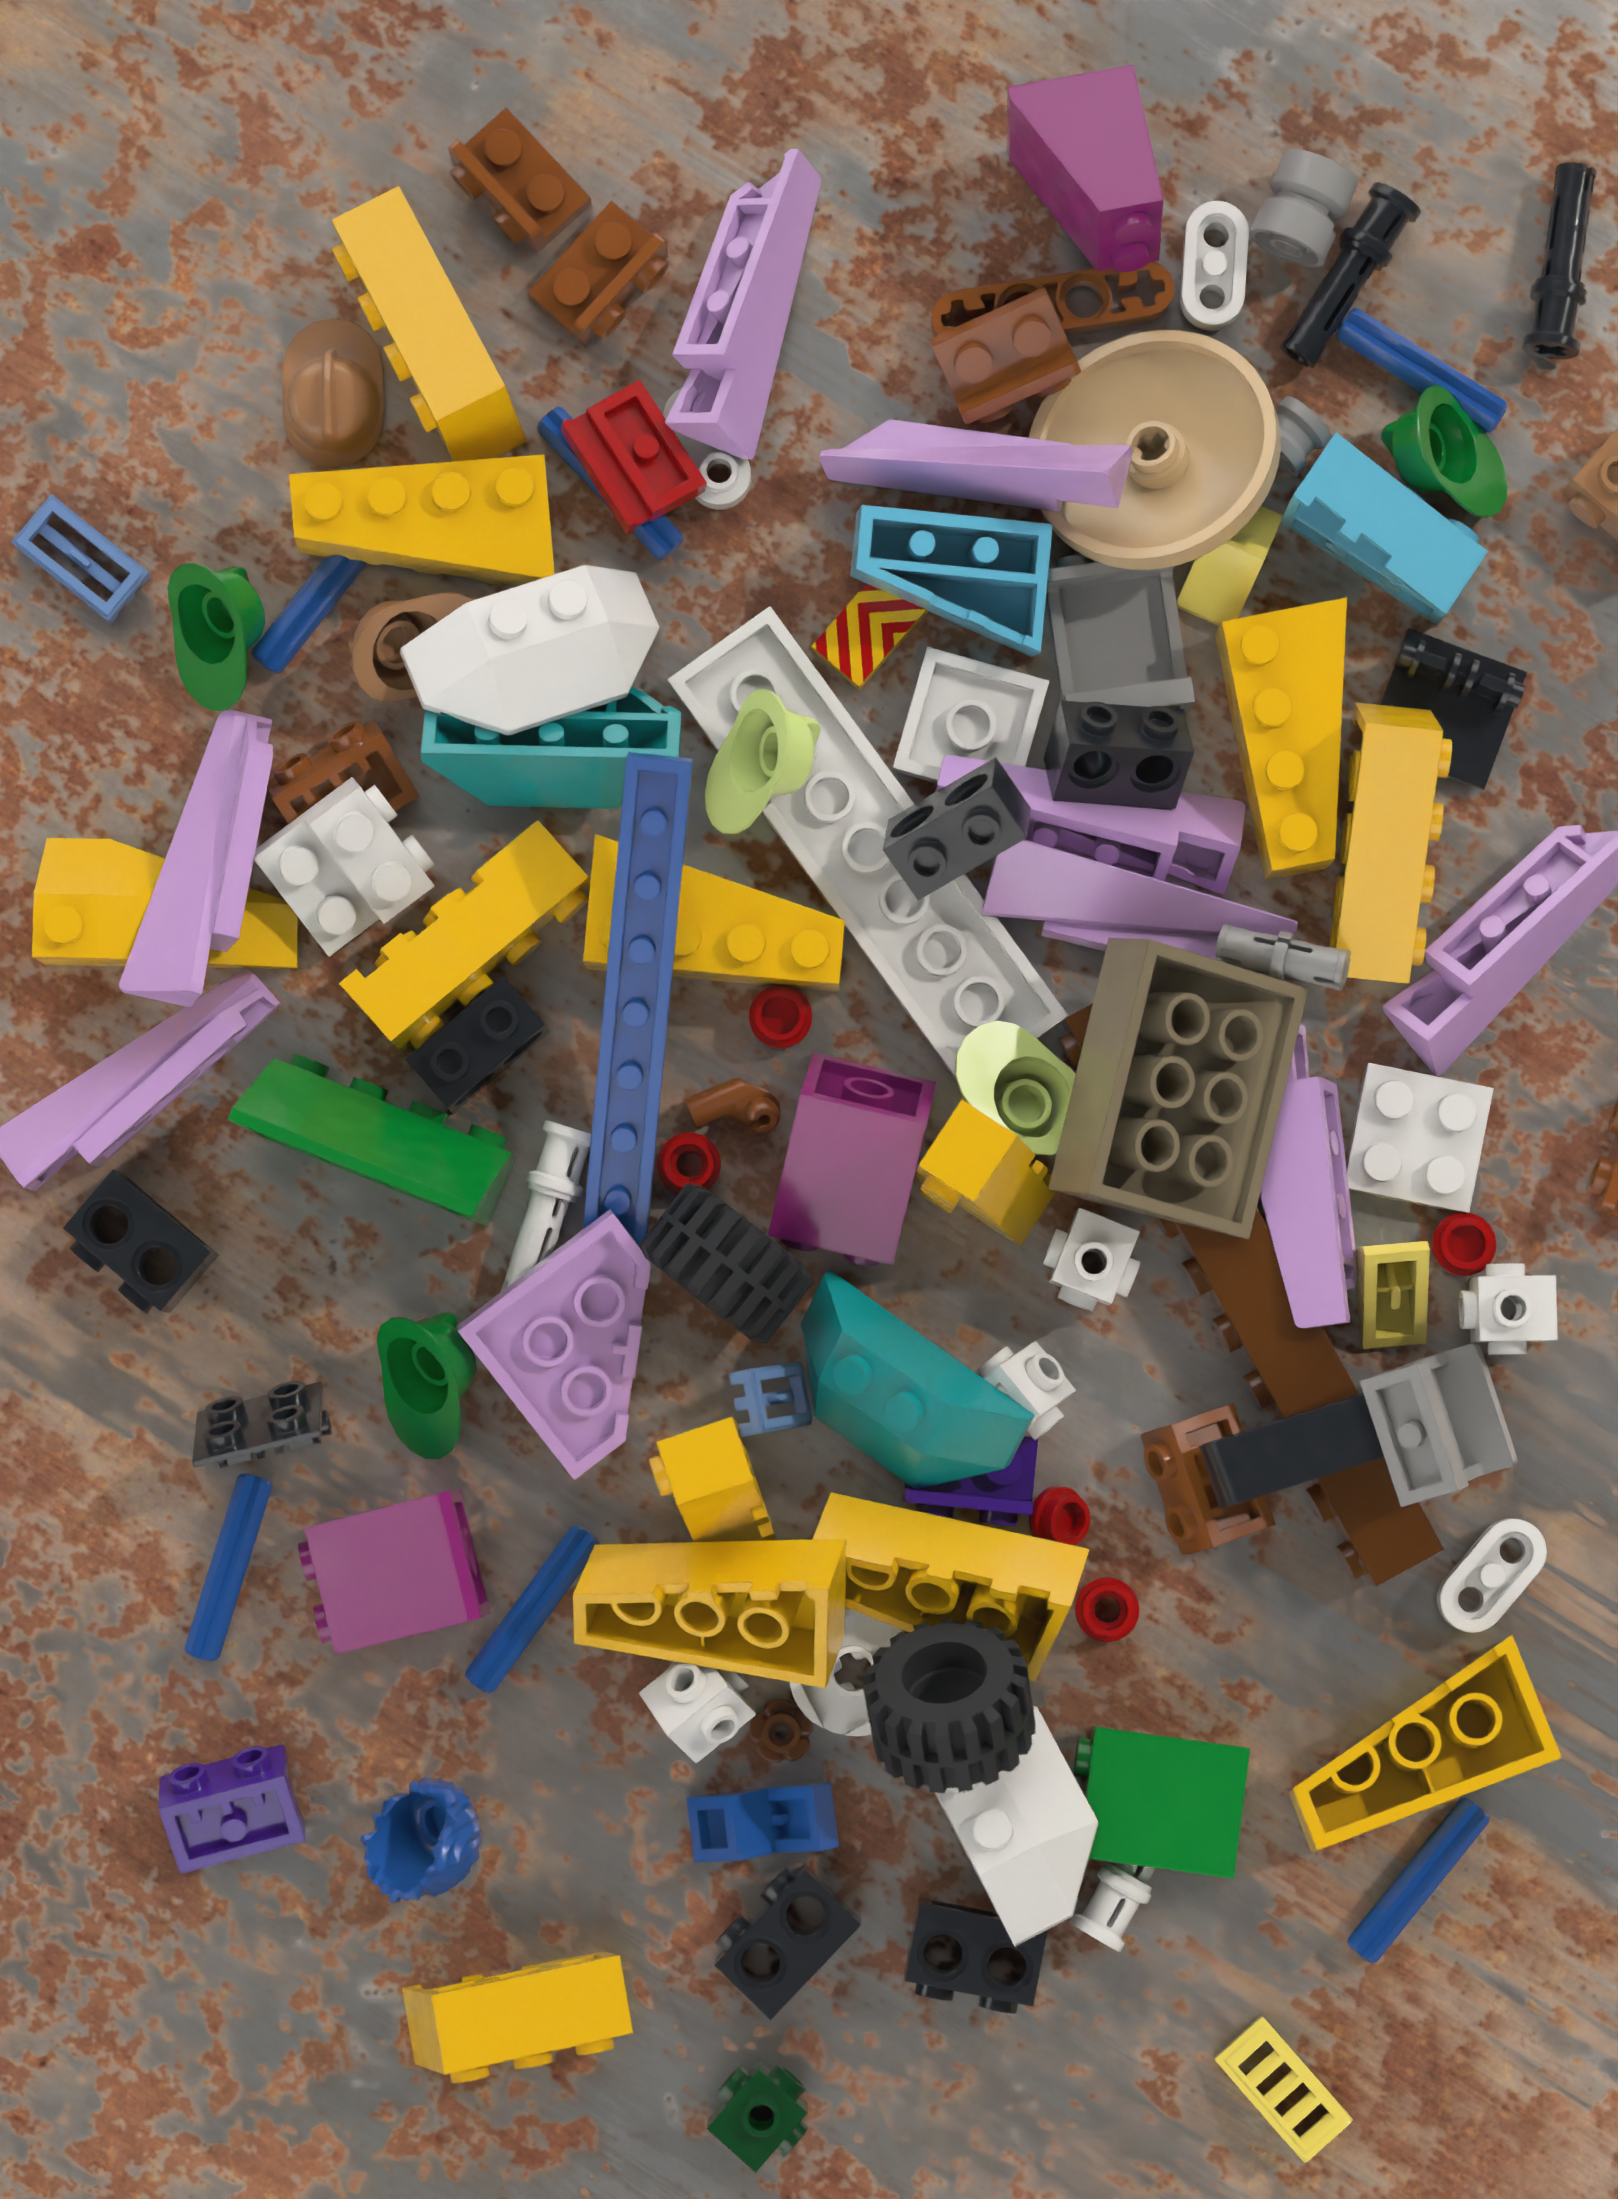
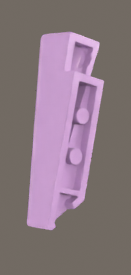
(743, 310)
(981, 466)
(1189, 842)
(207, 866)
(1095, 901)
(1504, 942)
(134, 1085)
(1310, 1198)

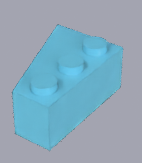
(1383, 530)
(960, 568)

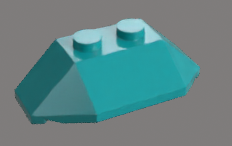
(556, 764)
(902, 1393)

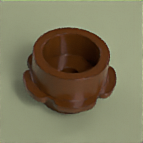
(763, 1727)

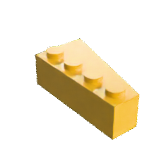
(427, 329)
(435, 518)
(1286, 717)
(1388, 840)
(727, 931)
(470, 938)
(932, 1568)
(719, 1604)
(1442, 1747)

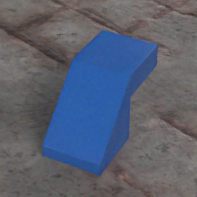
(762, 1822)

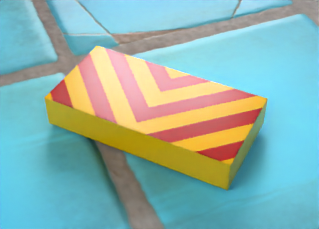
(866, 633)

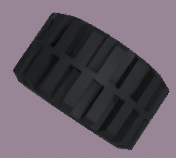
(726, 1263)
(949, 1705)

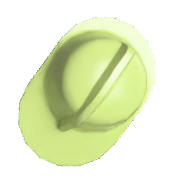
(760, 759)
(1015, 1083)

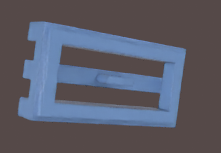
(122, 592)
(756, 1401)

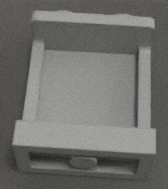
(1117, 635)
(1439, 1423)

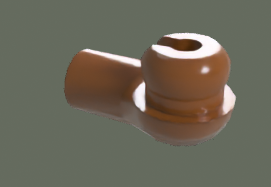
(738, 1100)

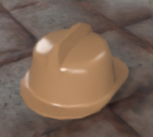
(332, 393)
(382, 634)

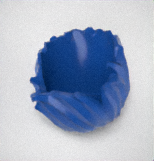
(412, 1855)

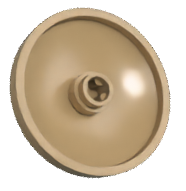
(1198, 440)

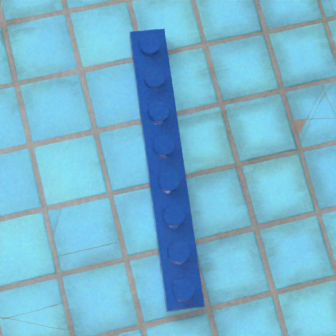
(638, 989)

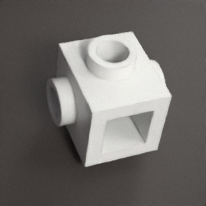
(1107, 1240)
(1532, 1305)
(1033, 1382)
(698, 1706)

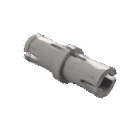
(1283, 957)

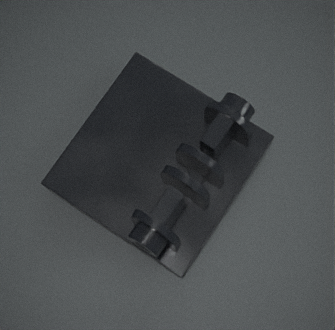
(1465, 694)
(236, 1427)

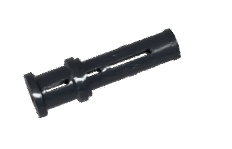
(1363, 250)
(1560, 287)

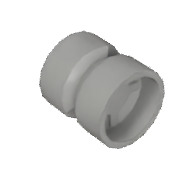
(1307, 198)

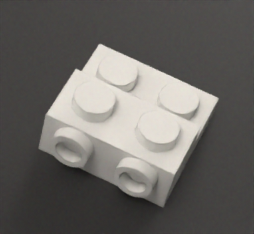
(345, 865)

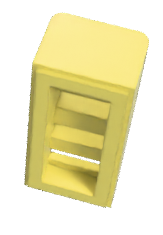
(1324, 2129)

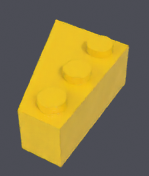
(985, 1174)
(713, 1483)
(518, 2016)

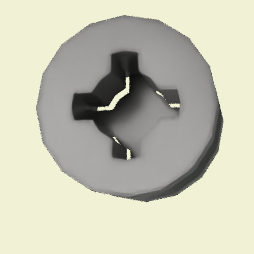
(1300, 434)

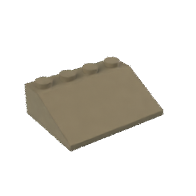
(1178, 1087)

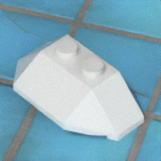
(535, 650)
(1027, 1837)

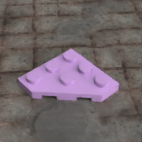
(570, 1341)

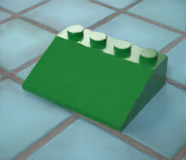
(376, 1139)

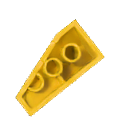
(97, 894)

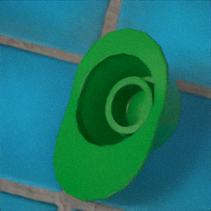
(1447, 452)
(213, 627)
(423, 1378)

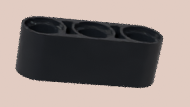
(1291, 1451)

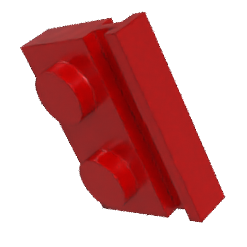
(633, 457)

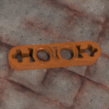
(1057, 287)

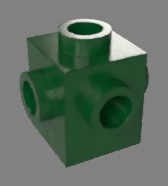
(755, 2137)

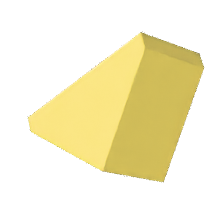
(1226, 575)
(1393, 1294)

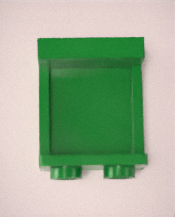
(1164, 1800)

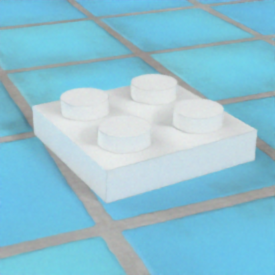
(969, 713)
(1417, 1138)

